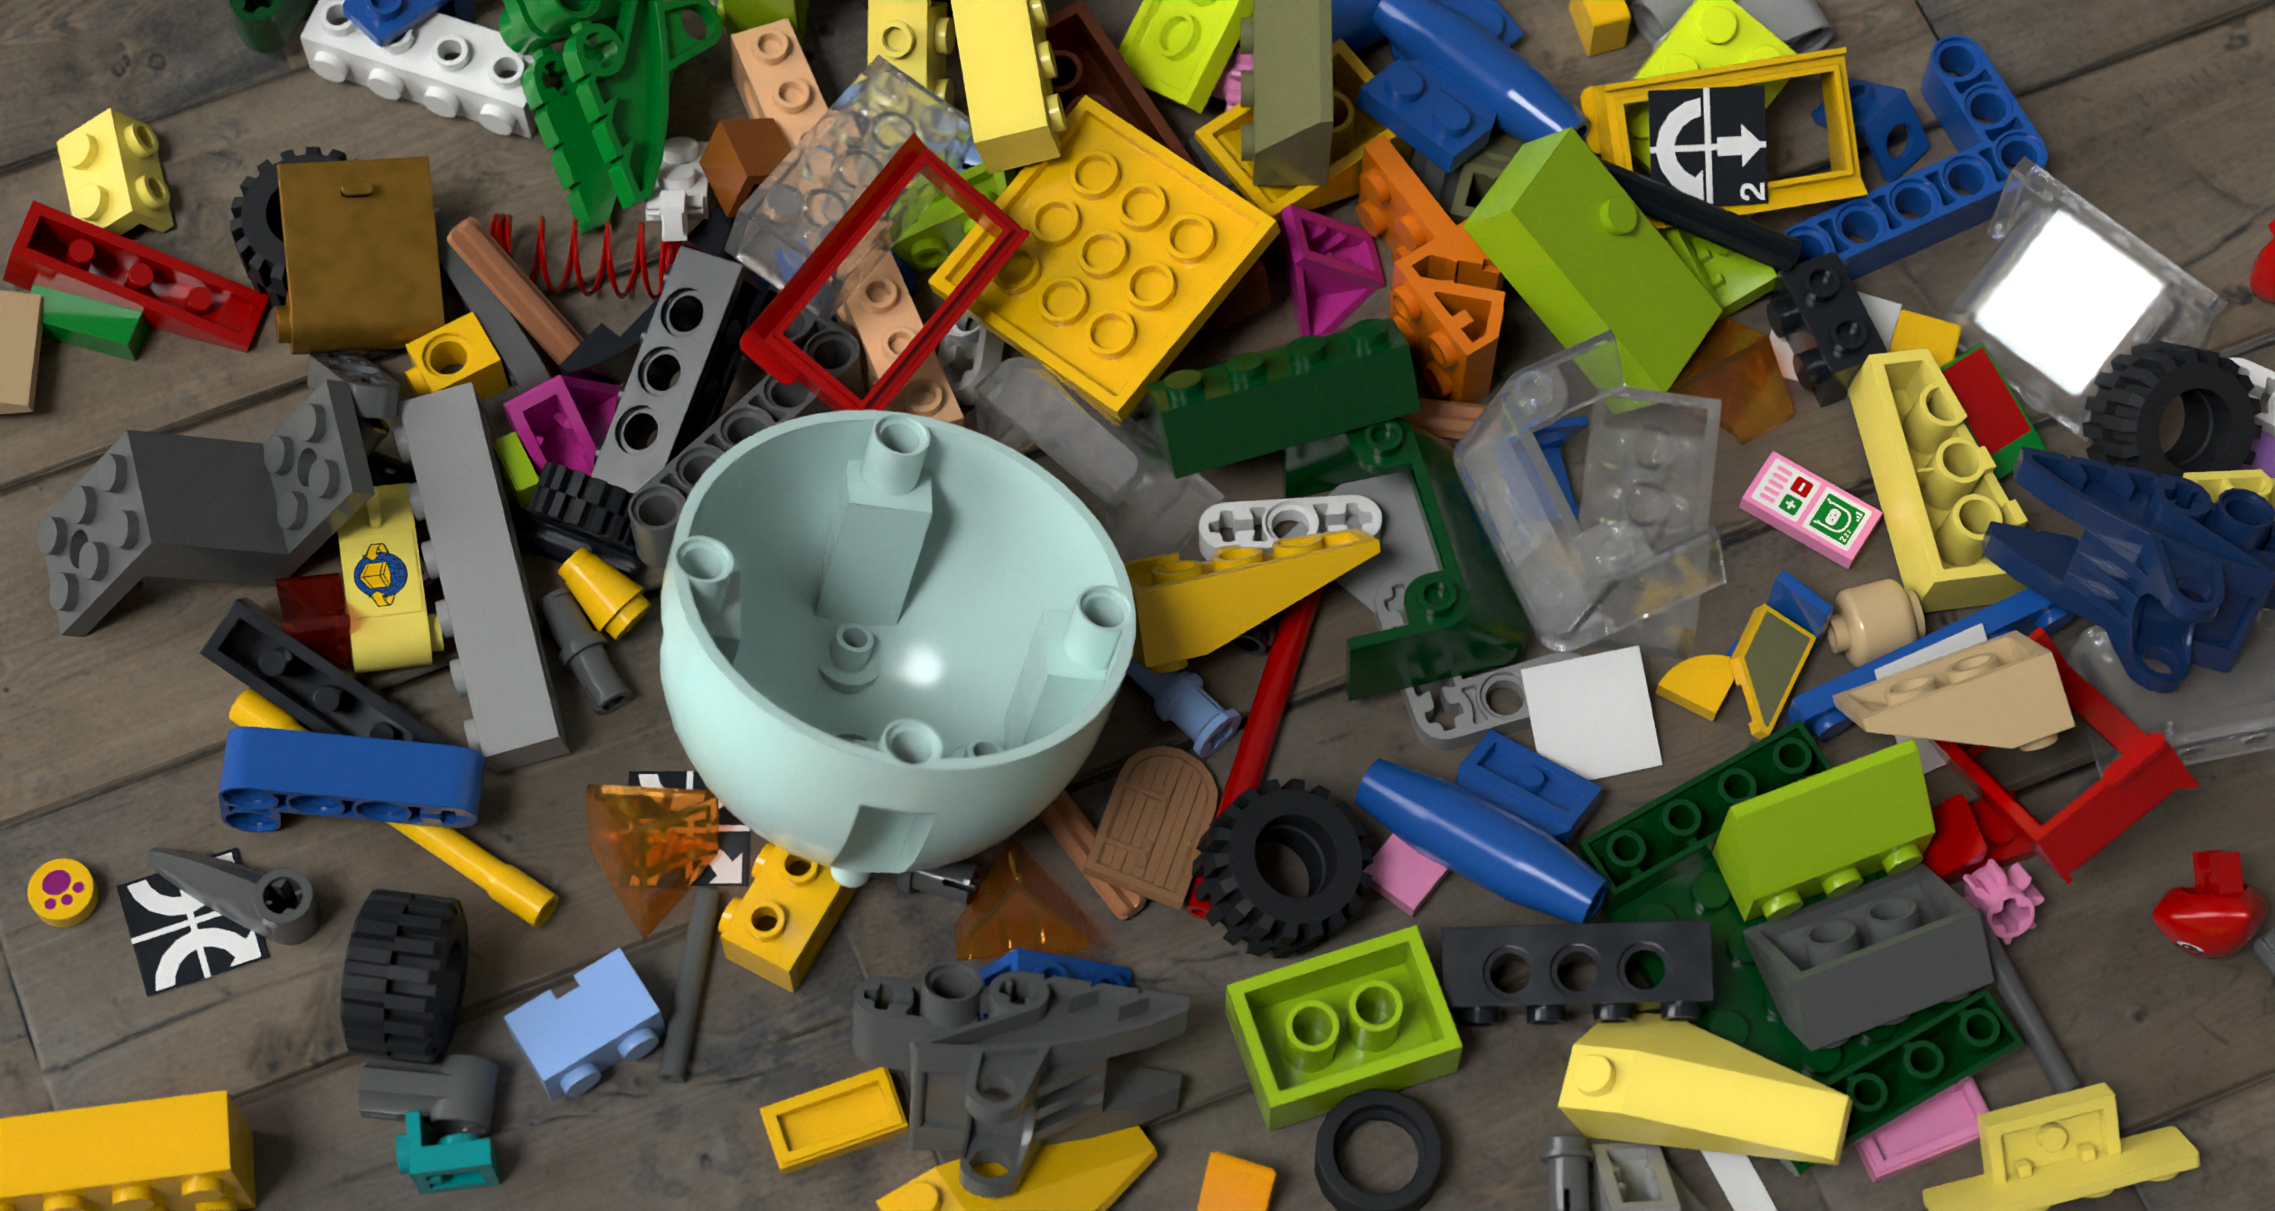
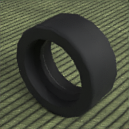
(1378, 1106)

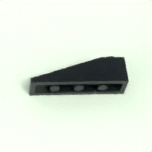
(306, 680)

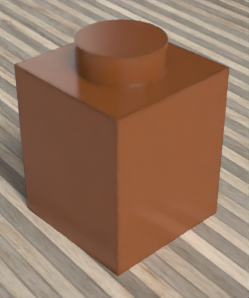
(741, 158)

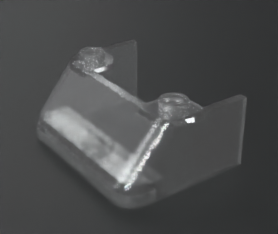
(1565, 578)

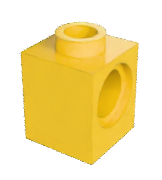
(455, 343)

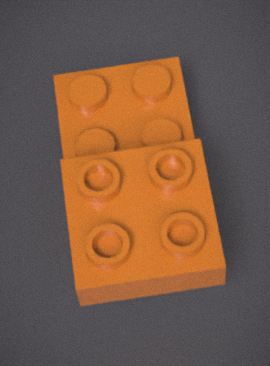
(1443, 284)

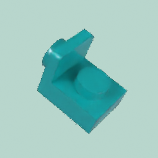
(453, 1165)

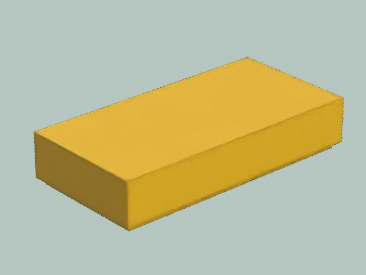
(834, 1120)

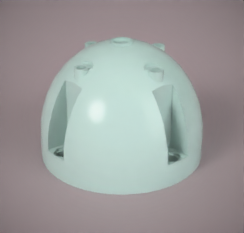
(889, 638)

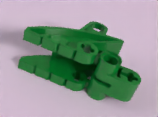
(614, 92)

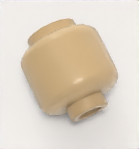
(1874, 621)

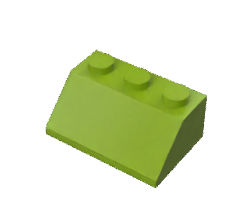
(1826, 833)

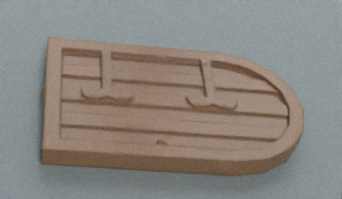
(1154, 825)

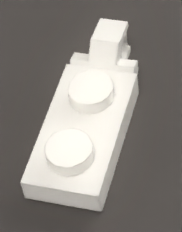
(680, 189)

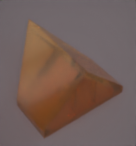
(1742, 372)
(651, 844)
(1019, 910)

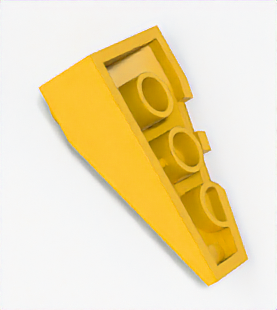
(1200, 606)
(1062, 1178)

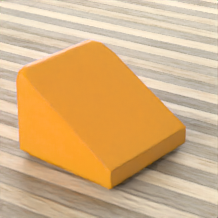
(1236, 1185)

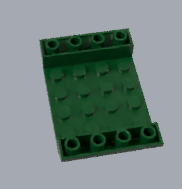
(1666, 872)

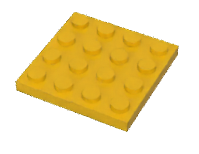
(1117, 260)

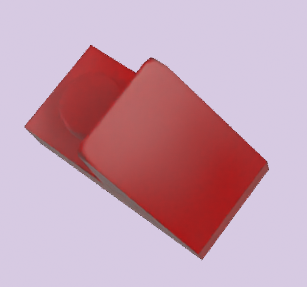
(1968, 838)

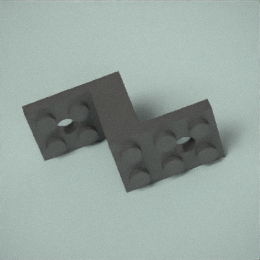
(205, 508)

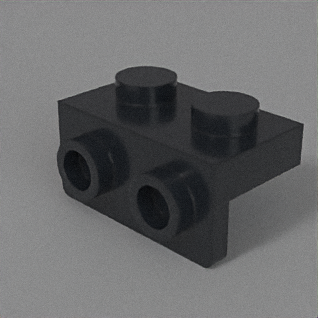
(1823, 325)

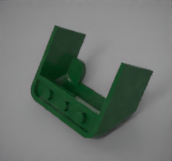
(1456, 616)

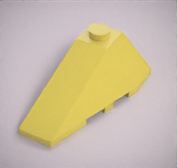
(1697, 1092)

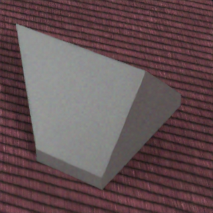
(1639, 1179)

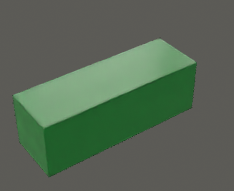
(92, 324)

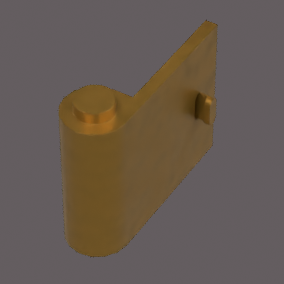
(358, 266)

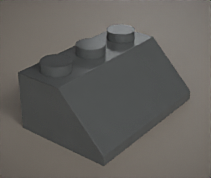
(1871, 956)

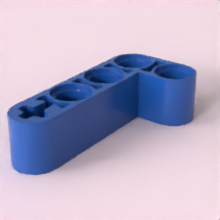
(346, 778)

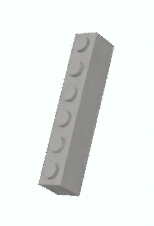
(482, 579)

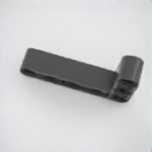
(658, 504)

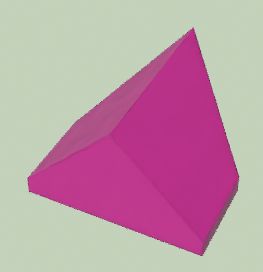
(1326, 268)
(563, 421)

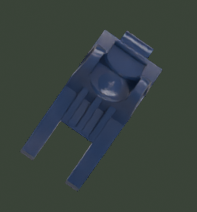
(2153, 565)

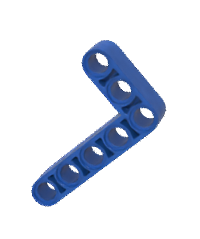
(1929, 192)

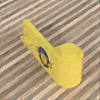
(386, 585)

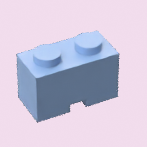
(588, 1028)

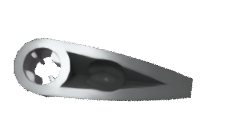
(244, 893)

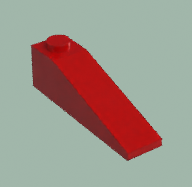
(109, 268)

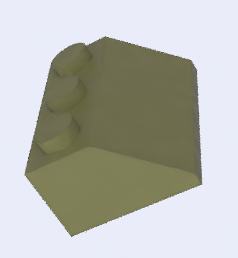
(1288, 91)

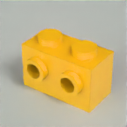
(782, 917)

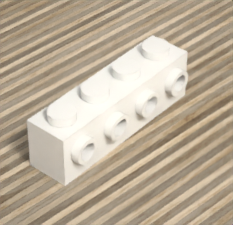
(436, 63)

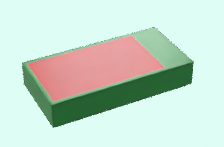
(1990, 407)

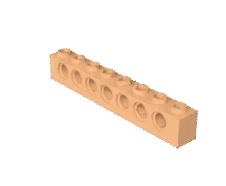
(880, 312)

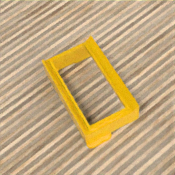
(1609, 132)

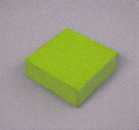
(516, 468)

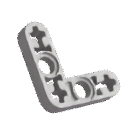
(1463, 696)

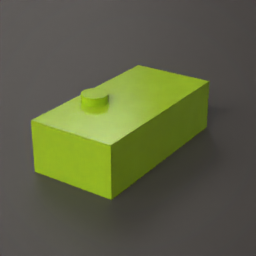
(1592, 259)

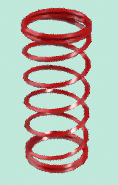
(501, 229)

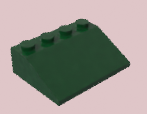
(1282, 396)

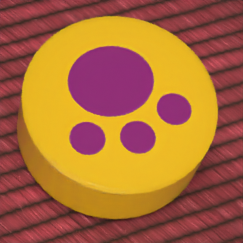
(62, 892)

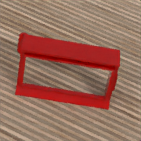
(788, 363)
(2125, 794)

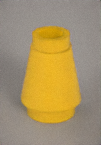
(604, 593)

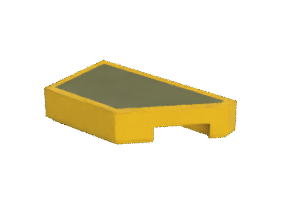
(1768, 665)

